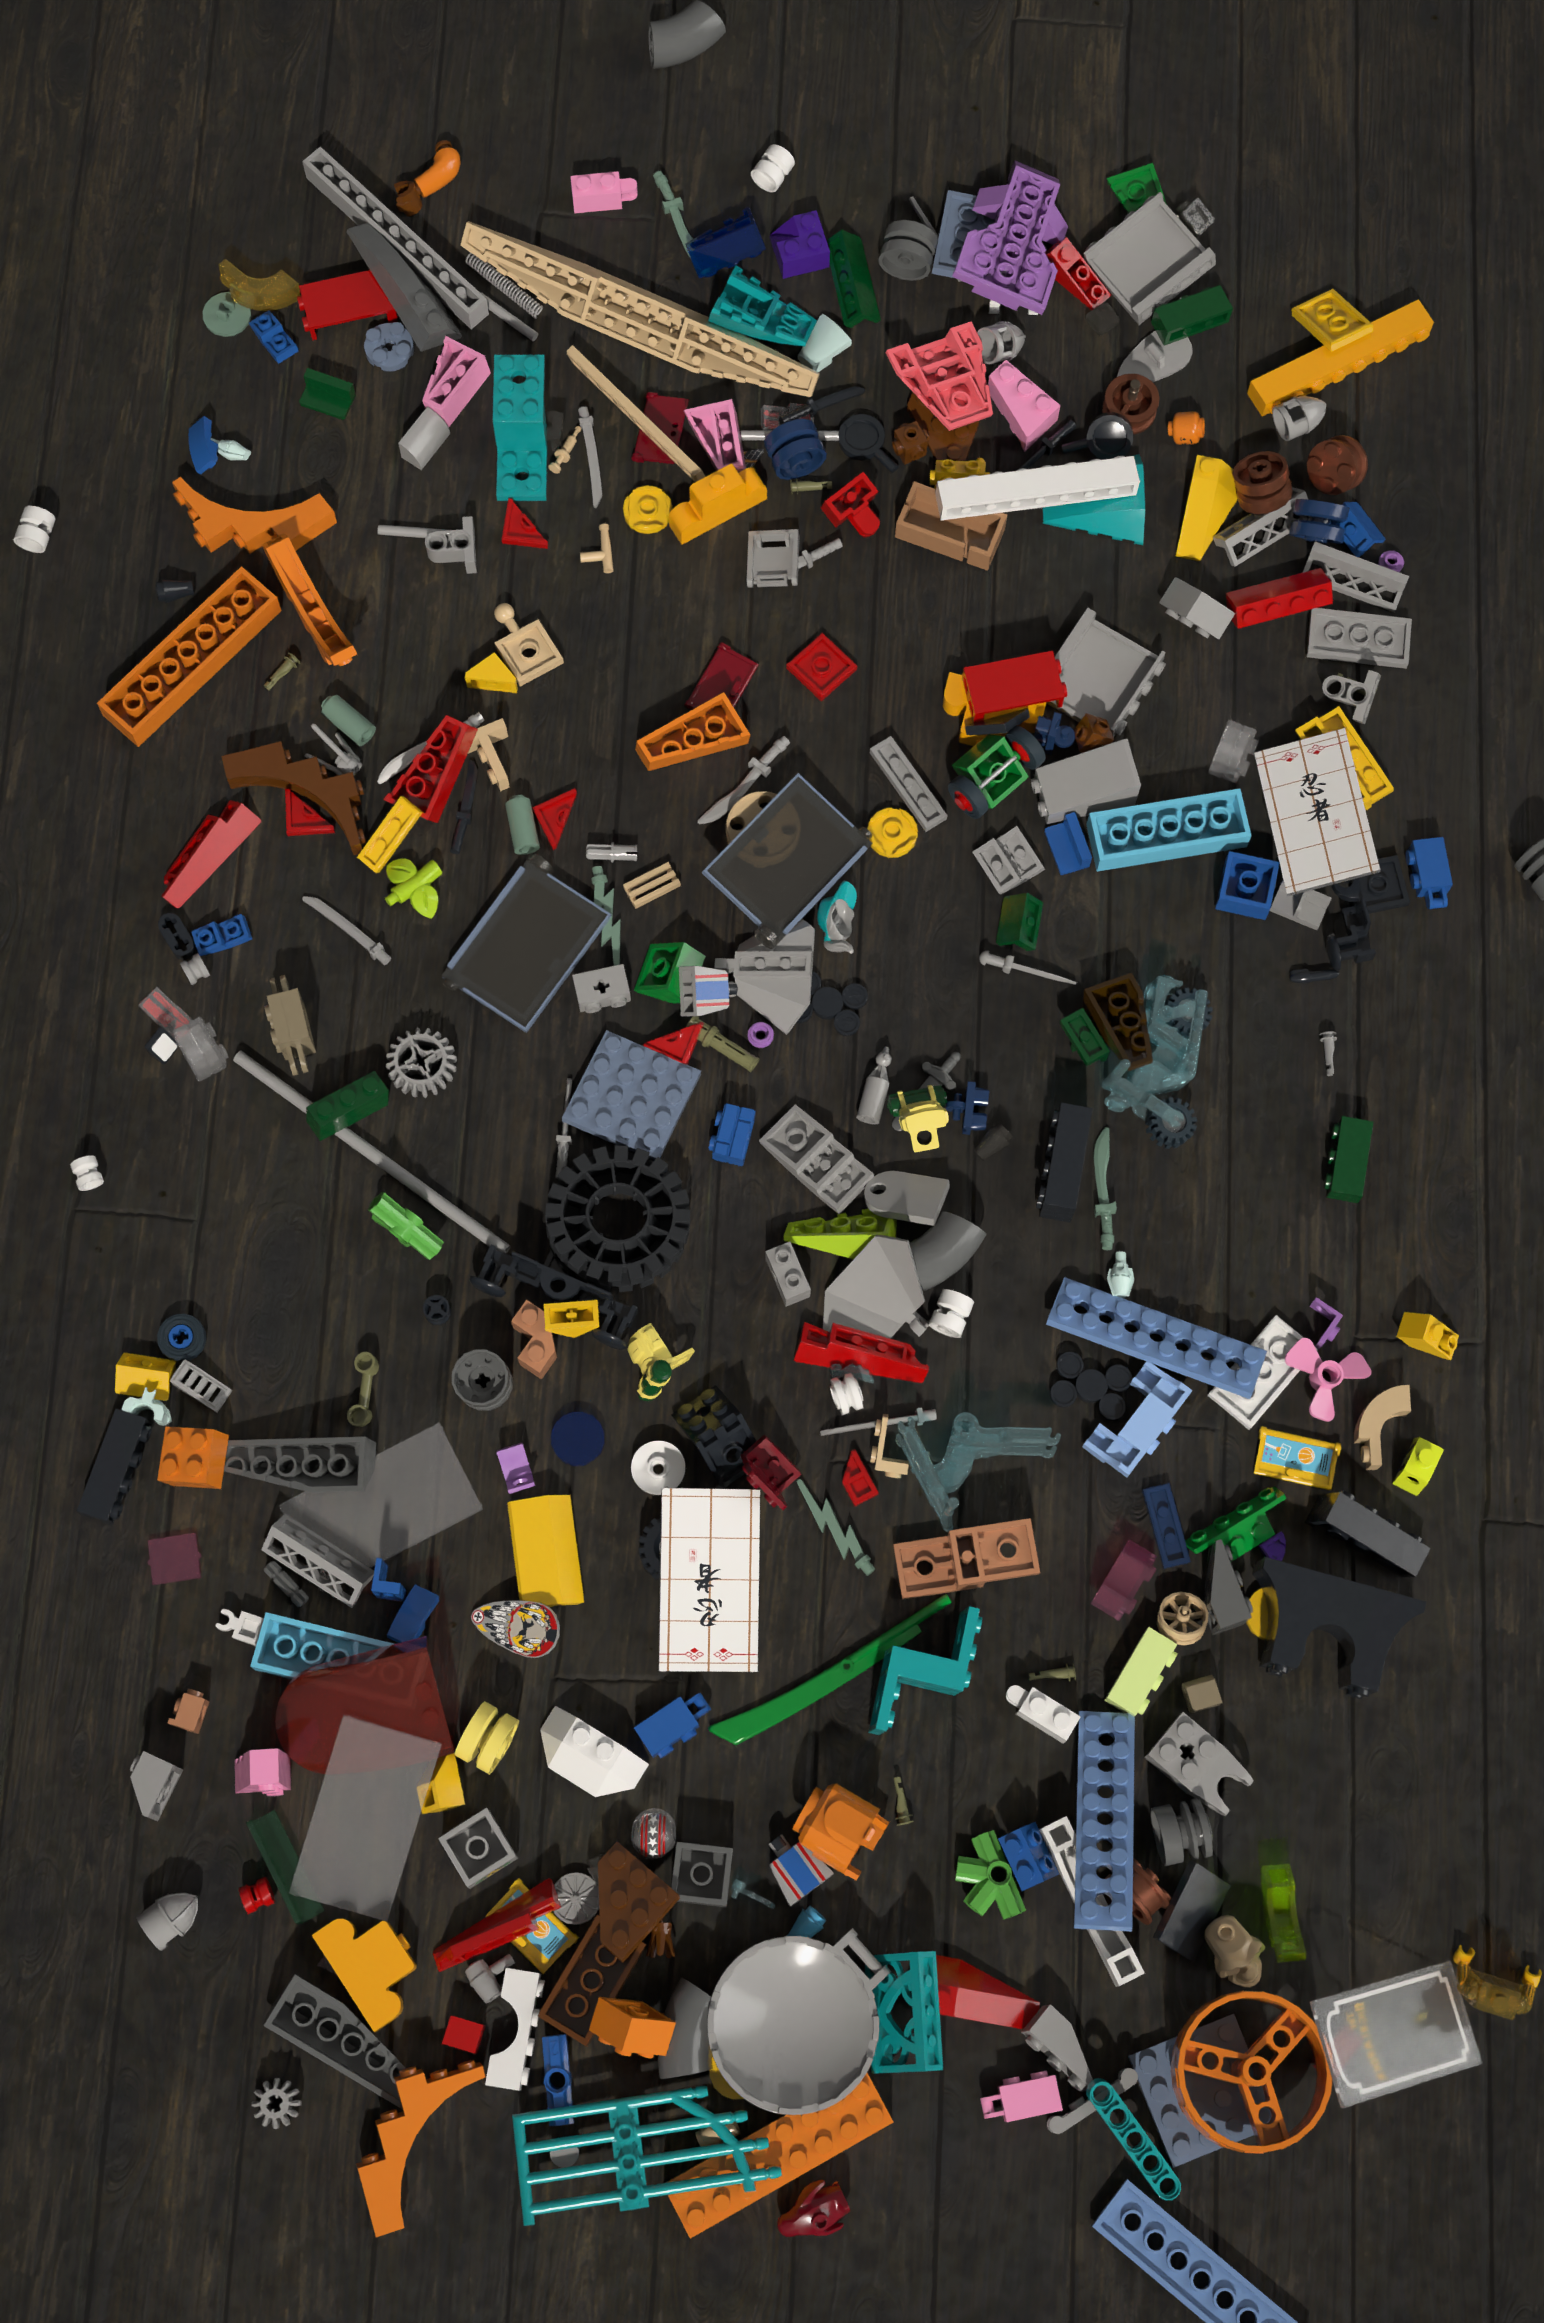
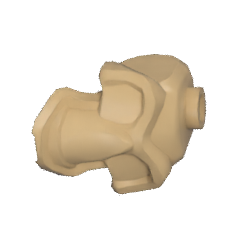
(1234, 1951)

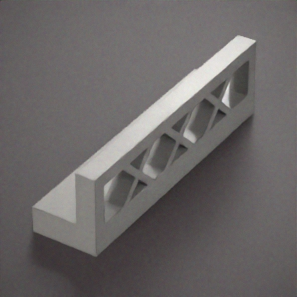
(1251, 524)
(1361, 571)
(318, 1554)

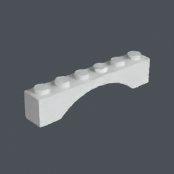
(1111, 1945)

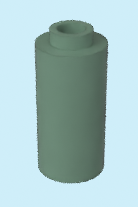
(347, 719)
(522, 825)

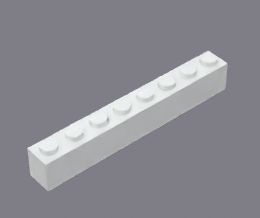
(1037, 487)

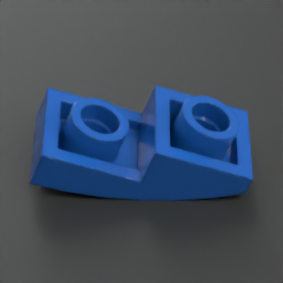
(273, 337)
(201, 447)
(221, 936)
(412, 1615)

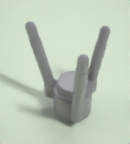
(345, 762)

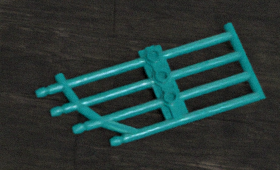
(628, 2153)

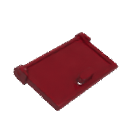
(664, 413)
(726, 673)

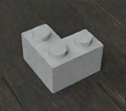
(1196, 608)

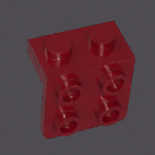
(769, 1470)

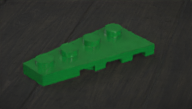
(1135, 186)

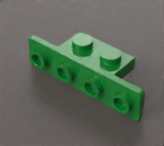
(1242, 1527)

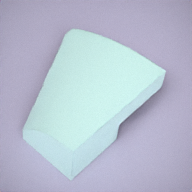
(823, 344)

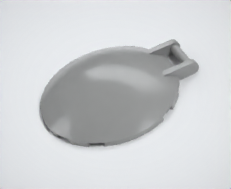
(795, 2022)

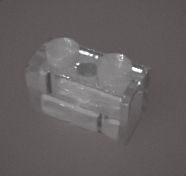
(1232, 752)
(200, 1048)

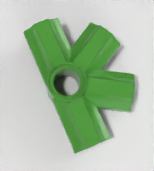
(404, 1225)
(986, 1889)

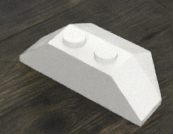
(588, 1756)

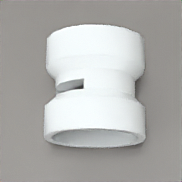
(87, 1173)

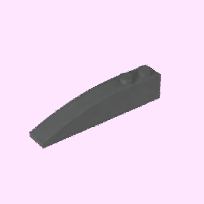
(407, 292)
(305, 1463)
(334, 2036)

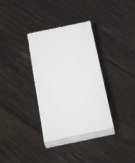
(1273, 1377)

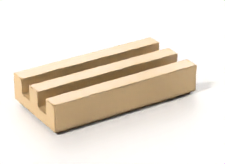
(647, 877)

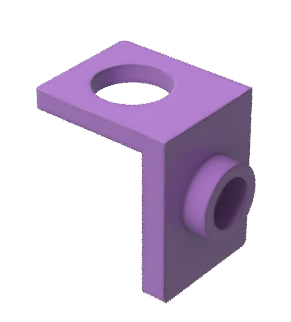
(1330, 1314)
(515, 1467)

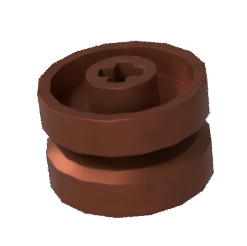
(1262, 482)

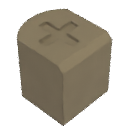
(1201, 1694)

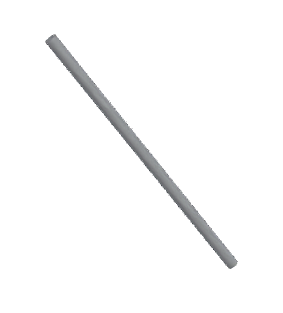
(376, 1156)

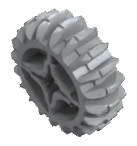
(411, 1066)

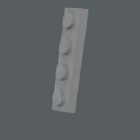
(908, 784)

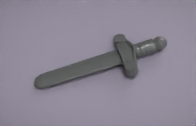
(937, 1077)

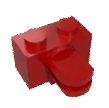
(853, 504)

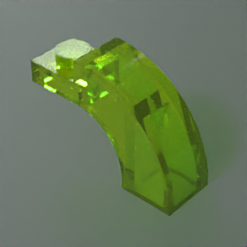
(1281, 1913)

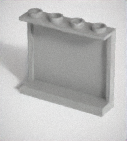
(1148, 258)
(1104, 673)

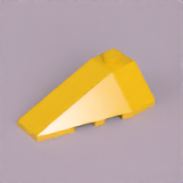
(1207, 506)

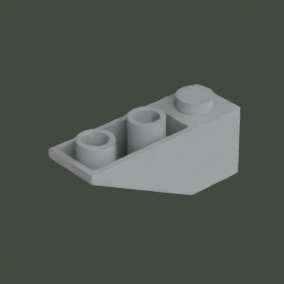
(1057, 2040)

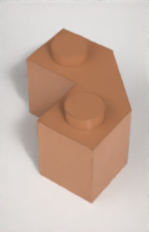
(540, 1350)

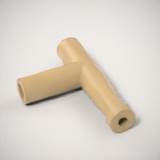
(604, 555)

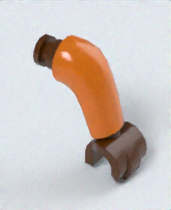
(443, 171)

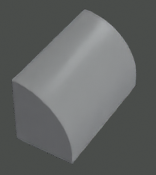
(423, 438)

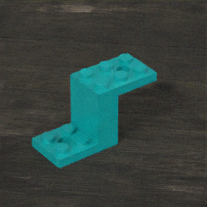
(520, 427)
(925, 1670)

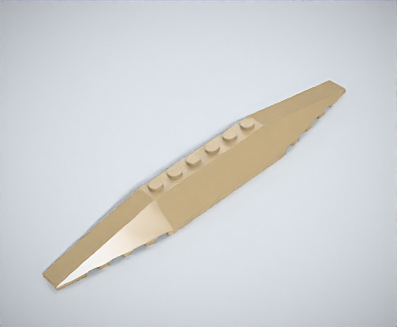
(637, 315)

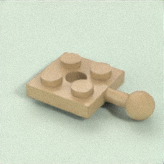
(530, 636)

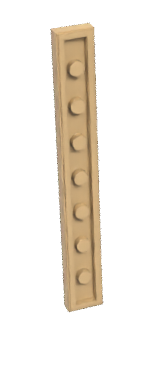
(635, 415)

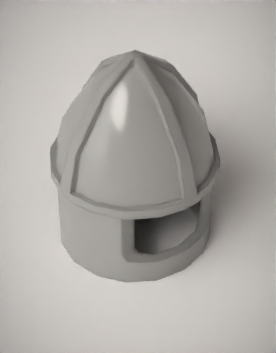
(1000, 342)
(1298, 416)
(168, 1917)

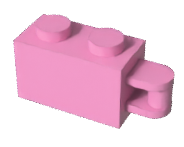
(601, 191)
(1024, 2098)

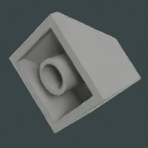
(153, 1783)

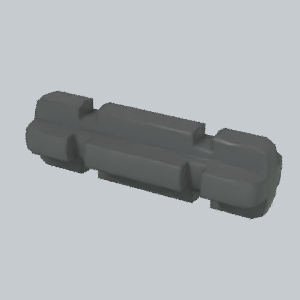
(286, 1584)

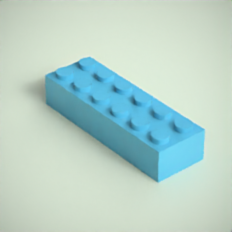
(1168, 830)
(292, 1646)

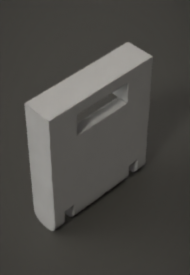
(773, 564)

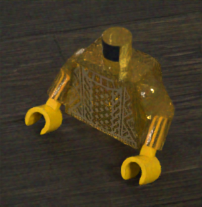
(1494, 1993)

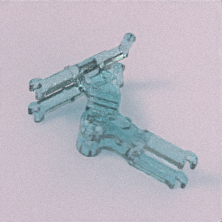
(960, 1454)

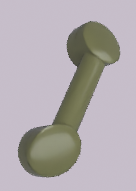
(368, 1365)

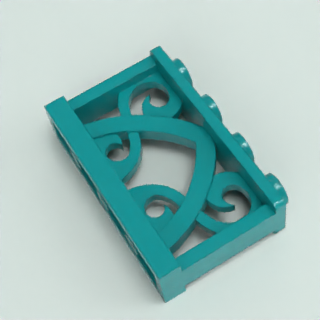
(926, 2038)

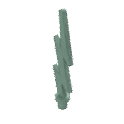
(606, 902)
(843, 1543)

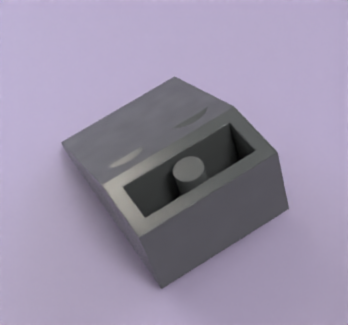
(1222, 1591)

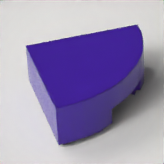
(1274, 1547)

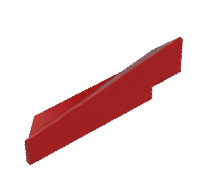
(852, 1346)

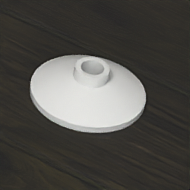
(655, 1454)

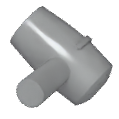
(483, 1977)

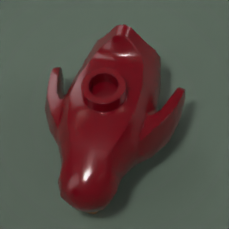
(815, 2211)

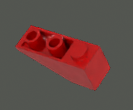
(1076, 274)

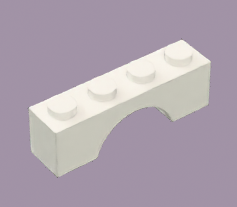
(508, 2067)

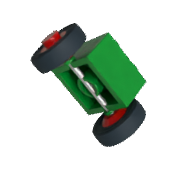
(994, 770)

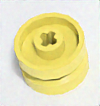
(487, 1738)

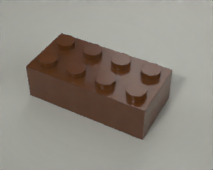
(589, 1975)

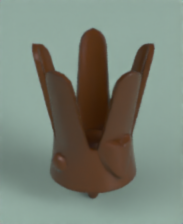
(661, 1939)

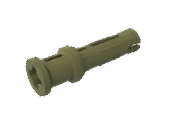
(711, 1037)

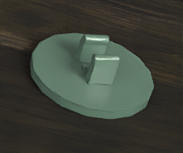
(225, 316)

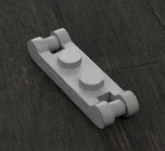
(1082, 2108)

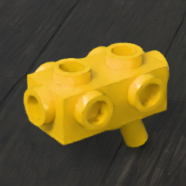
(957, 469)

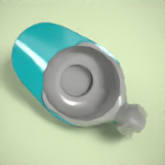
(836, 916)

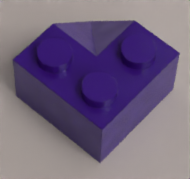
(800, 245)

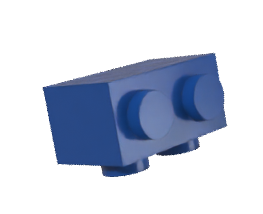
(1028, 1856)

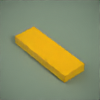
(389, 834)

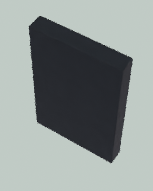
(1191, 1911)

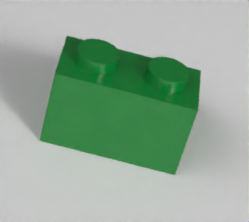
(661, 970)

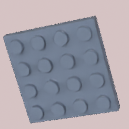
(956, 223)
(631, 1095)
(1215, 2100)

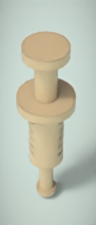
(563, 454)

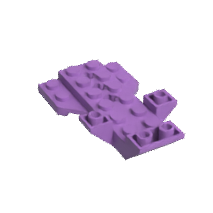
(1008, 256)

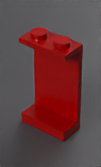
(343, 301)
(1013, 684)

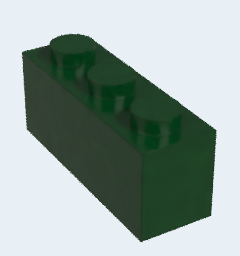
(1191, 315)
(347, 1105)
(1348, 1159)

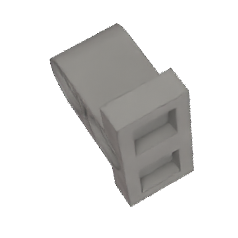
(449, 541)
(1347, 690)

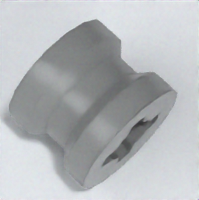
(194, 969)

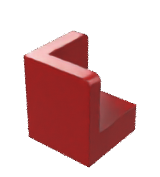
(463, 2034)

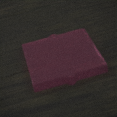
(174, 1559)

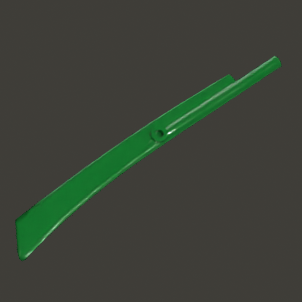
(778, 1709)

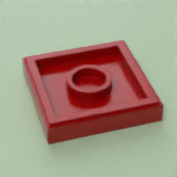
(821, 667)

